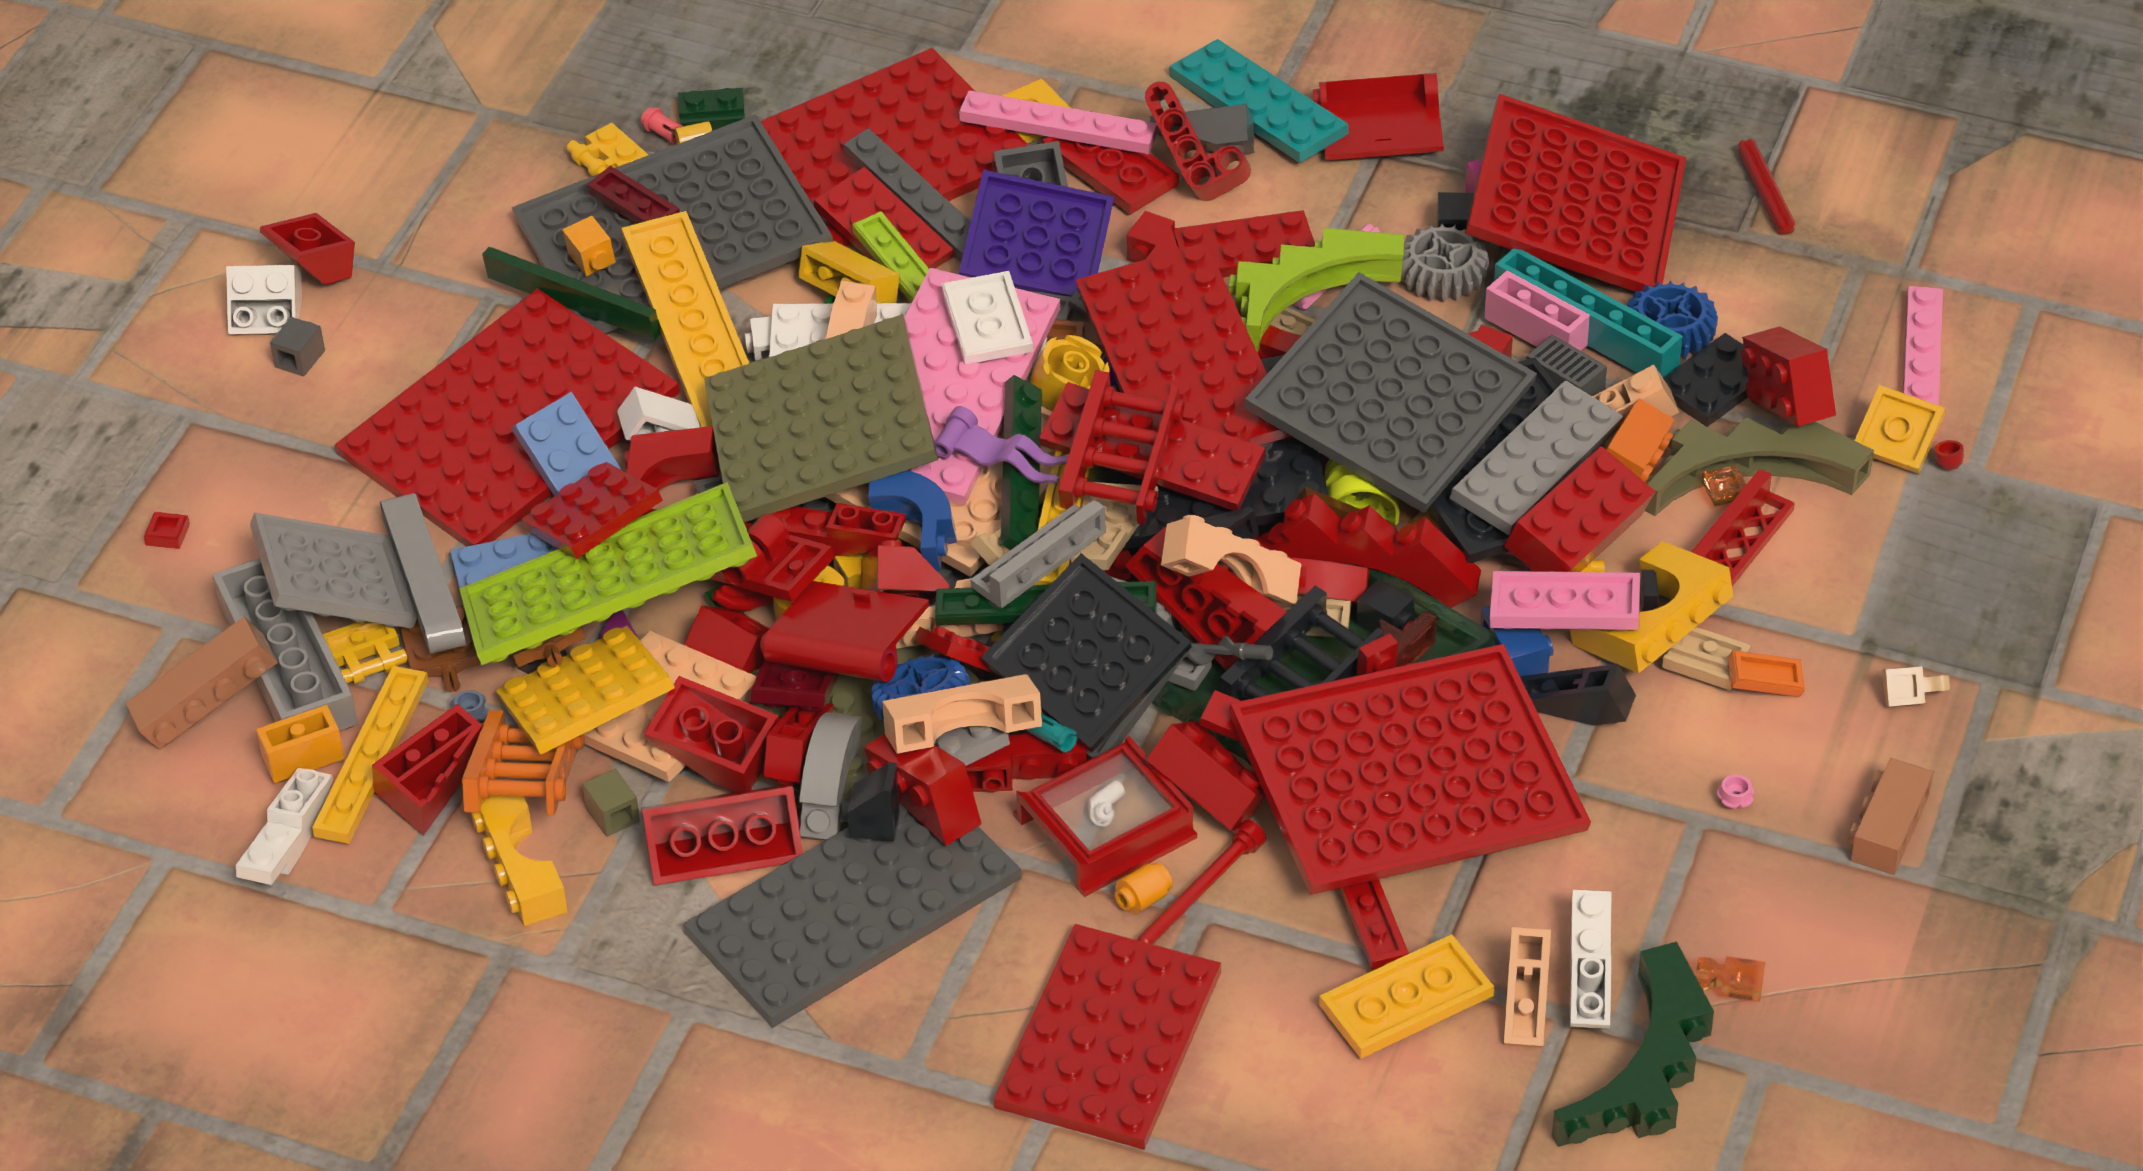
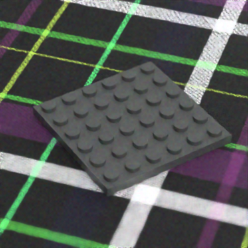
(1390, 391)

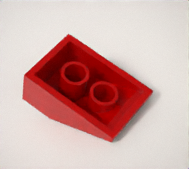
(713, 734)

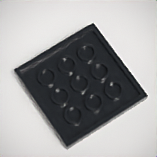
(1088, 651)

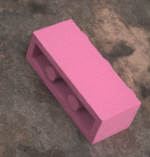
(1534, 312)

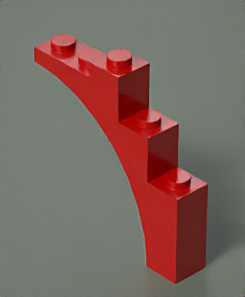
(1366, 539)

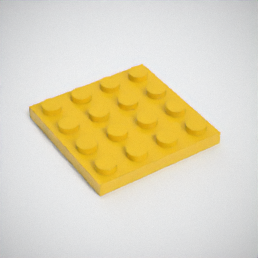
(585, 690)

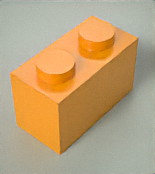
(300, 742)

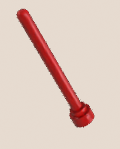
(1247, 838)

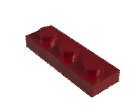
(629, 196)

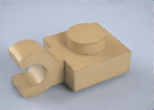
(1909, 686)

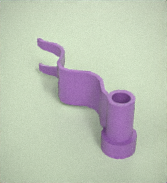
(976, 442)

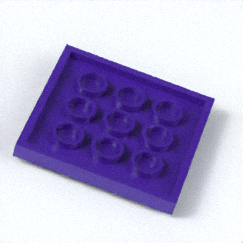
(1036, 232)

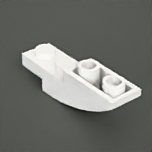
(287, 829)
(1590, 959)

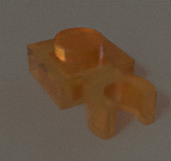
(1738, 977)

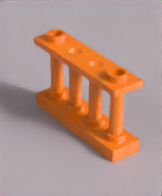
(487, 764)

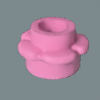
(1736, 792)

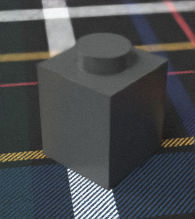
(297, 346)

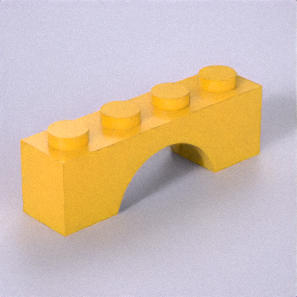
(532, 884)

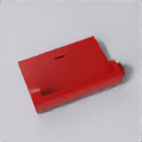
(1384, 115)
(842, 631)

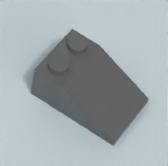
(1034, 162)

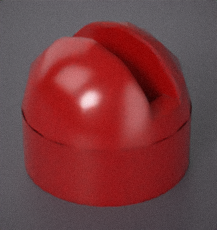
(1949, 454)

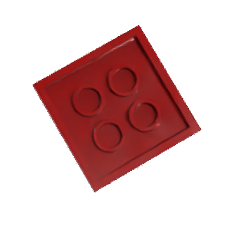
(591, 509)

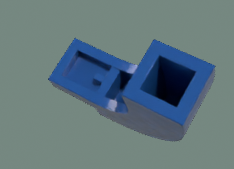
(923, 504)

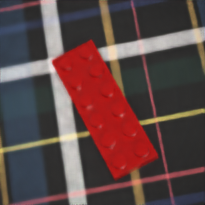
(1196, 460)

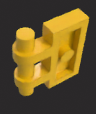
(609, 145)
(361, 641)

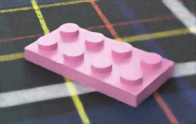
(1565, 600)

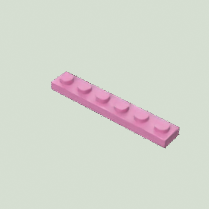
(1058, 122)
(1923, 343)

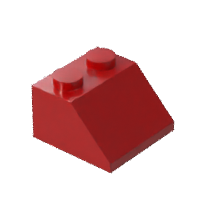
(314, 246)
(900, 572)
(728, 637)

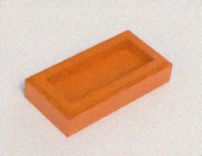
(1766, 673)

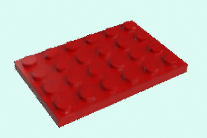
(1108, 1036)

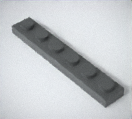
(911, 188)

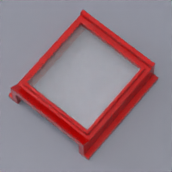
(1110, 815)

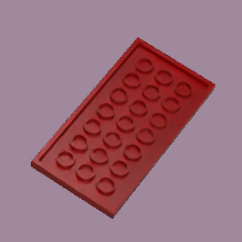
(1179, 326)

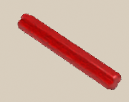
(1766, 187)

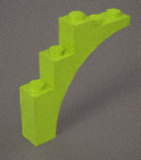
(1268, 289)

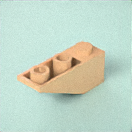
(1644, 385)

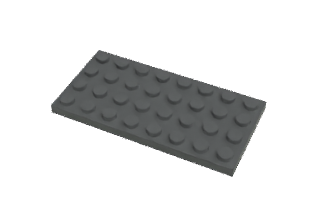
(844, 912)

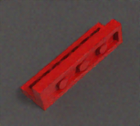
(1741, 515)

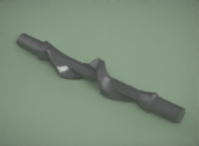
(1204, 653)

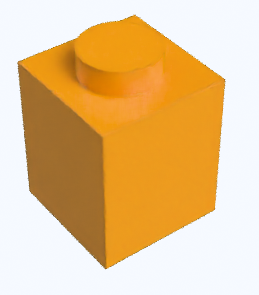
(589, 246)

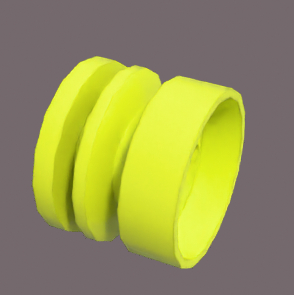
(1359, 492)

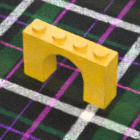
(1695, 591)

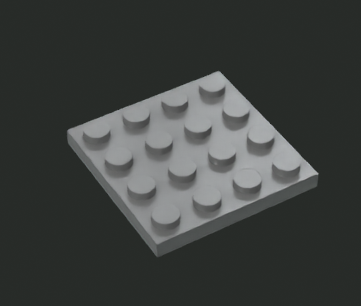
(332, 571)

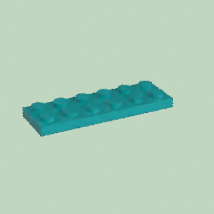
(1277, 109)

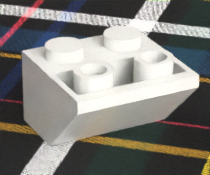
(262, 297)

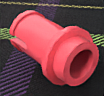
(655, 121)

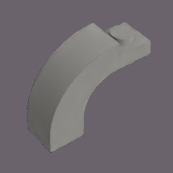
(825, 773)

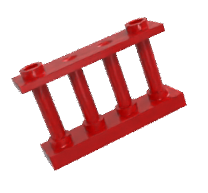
(1094, 426)

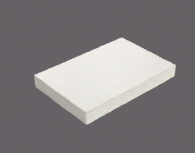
(987, 317)

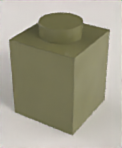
(611, 802)

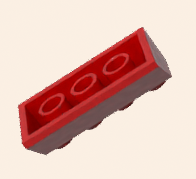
(722, 834)

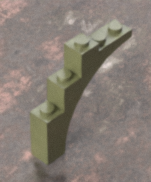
(1797, 452)

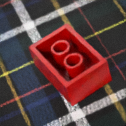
(1788, 376)

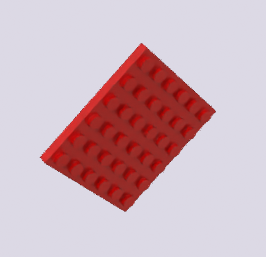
(1576, 195)

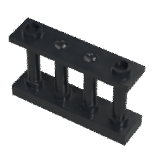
(1289, 635)

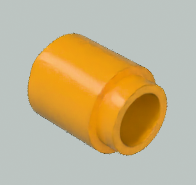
(1143, 887)

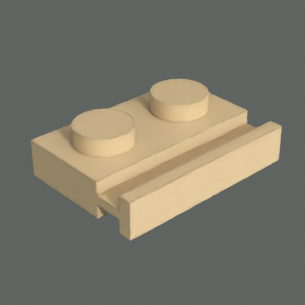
(1704, 657)

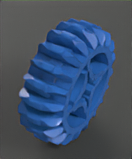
(1680, 310)
(919, 677)

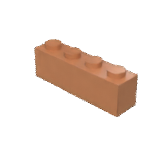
(201, 682)

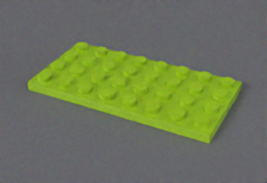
(633, 565)

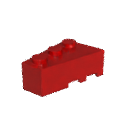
(427, 767)
(1207, 773)
(930, 787)

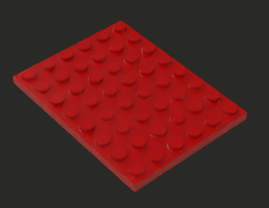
(910, 109)
(453, 426)
(1408, 768)

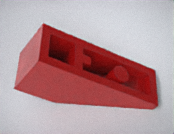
(789, 744)

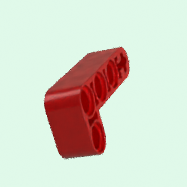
(1186, 140)

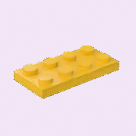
(1406, 996)

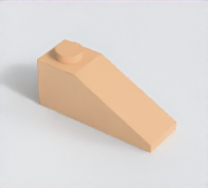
(853, 308)
(1527, 987)

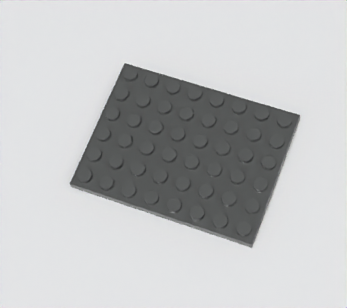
(734, 191)

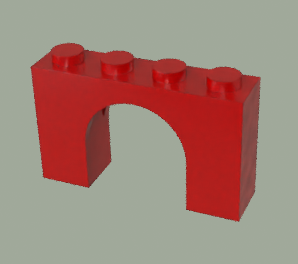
(672, 456)

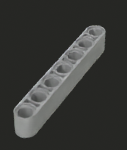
(423, 573)

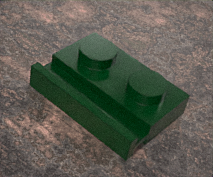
(716, 106)

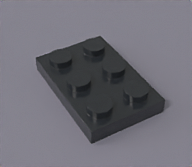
(1710, 381)

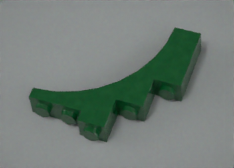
(1642, 1091)

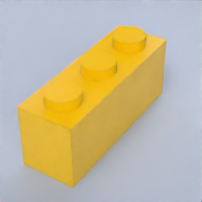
(830, 263)

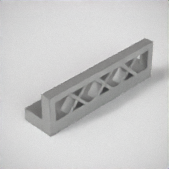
(1041, 553)

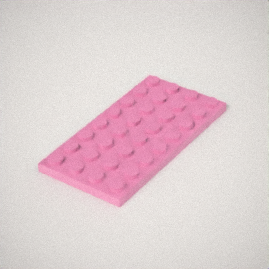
(977, 385)

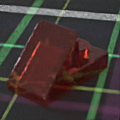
(1414, 639)

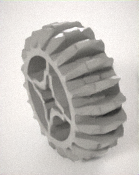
(1444, 262)

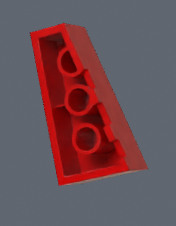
(1209, 602)

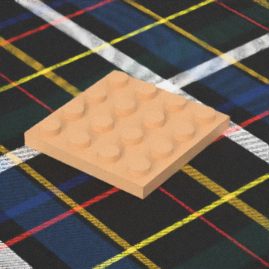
(624, 735)

